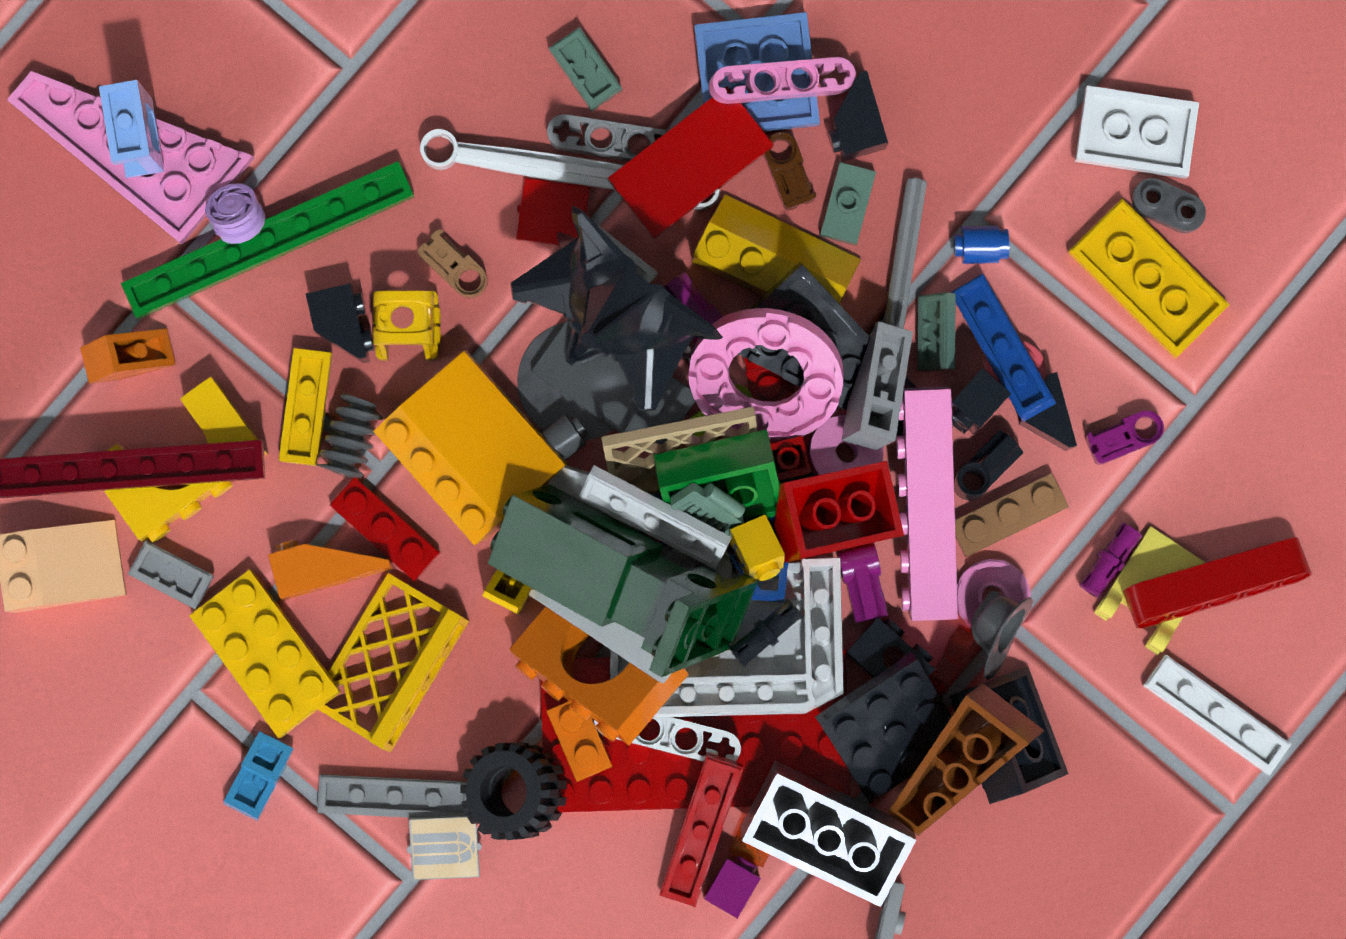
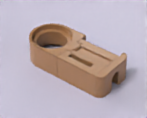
(451, 264)

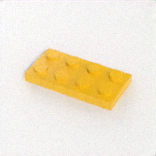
(265, 653)

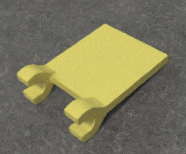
(1152, 558)

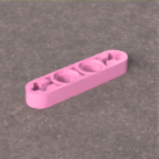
(781, 76)

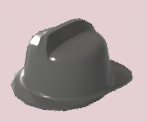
(996, 626)

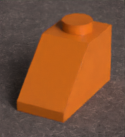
(127, 355)

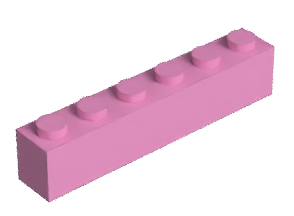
(928, 504)

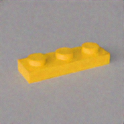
(305, 407)

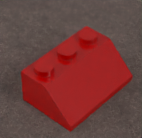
(837, 511)

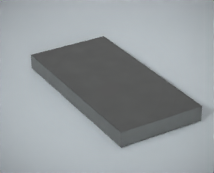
(604, 390)

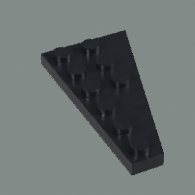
(805, 296)

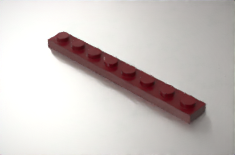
(132, 469)

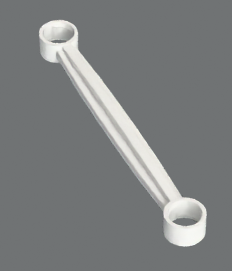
(530, 163)

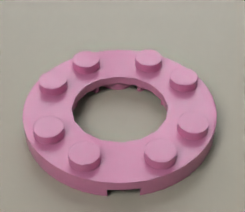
(774, 330)

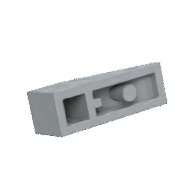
(879, 388)

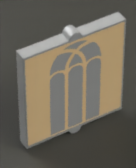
(443, 847)

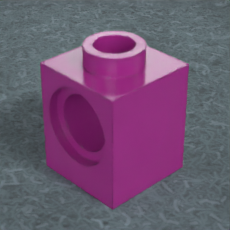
(733, 886)

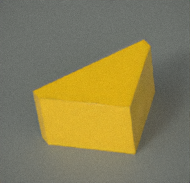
(507, 592)

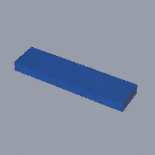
(1003, 348)

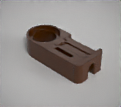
(790, 175)

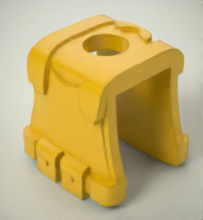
(423, 329)

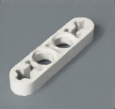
(668, 730)

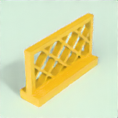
(420, 671)

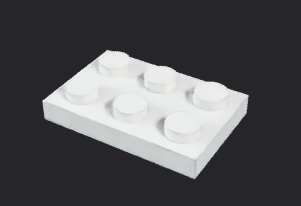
(1136, 132)

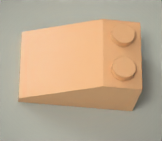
(60, 566)

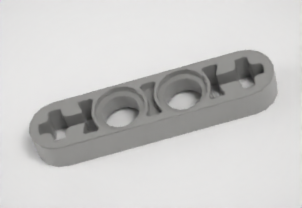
(620, 136)

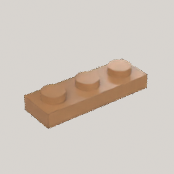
(1009, 515)

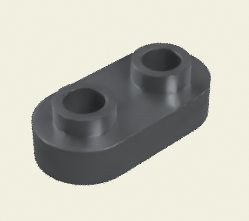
(1168, 208)

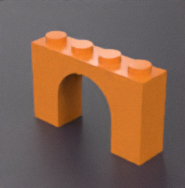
(618, 705)

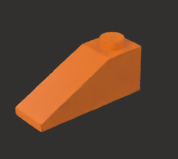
(313, 568)

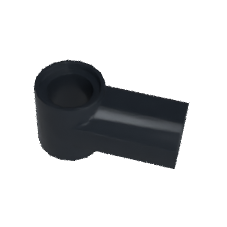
(988, 464)

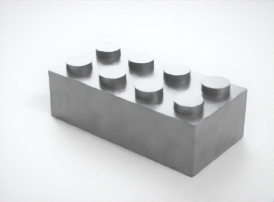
(827, 833)

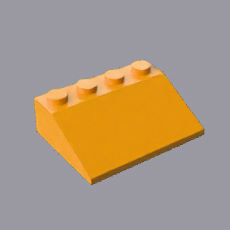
(469, 446)

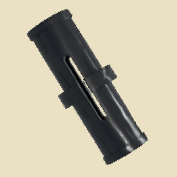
(766, 632)

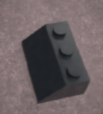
(1039, 760)

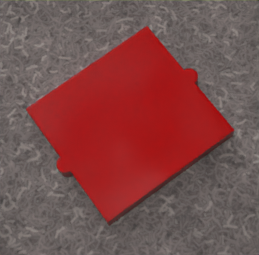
(548, 209)

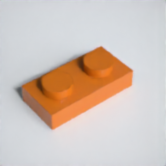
(579, 742)

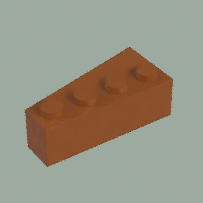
(968, 751)

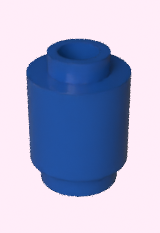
(981, 244)

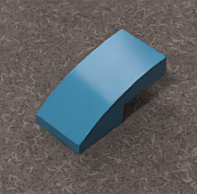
(258, 776)

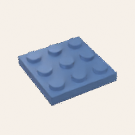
(756, 42)

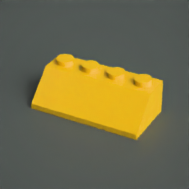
(761, 250)

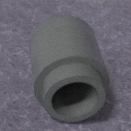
(565, 435)

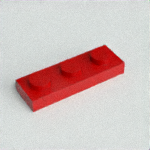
(384, 529)

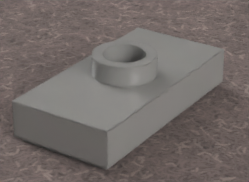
(171, 575)
(891, 918)

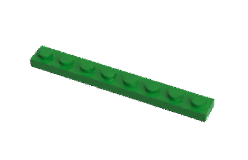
(278, 237)

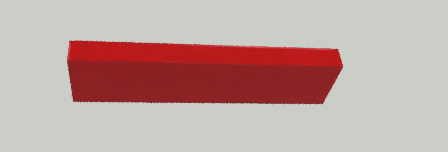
(701, 829)

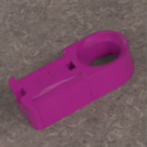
(1122, 439)

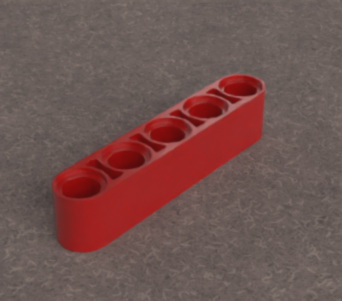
(1217, 582)

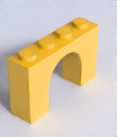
(153, 509)

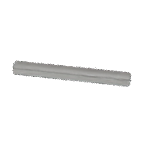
(905, 252)

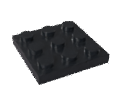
(886, 726)

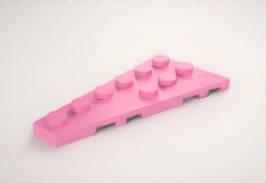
(169, 198)

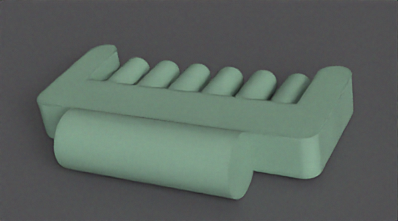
(710, 506)

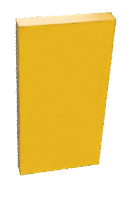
(1148, 278)

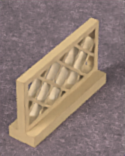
(642, 471)

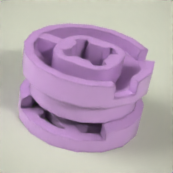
(235, 214)

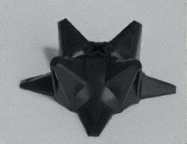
(613, 310)

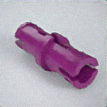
(1110, 560)

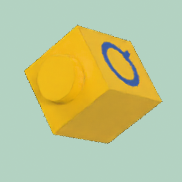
(757, 548)

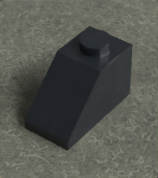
(858, 122)

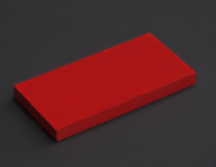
(689, 163)

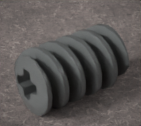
(350, 436)

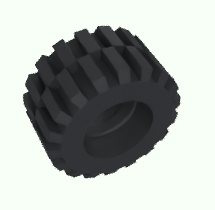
(485, 795)

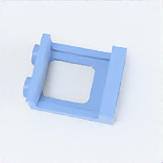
(131, 128)

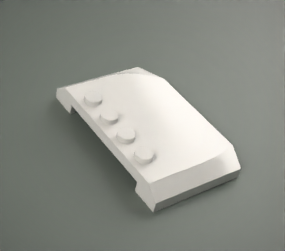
(782, 679)

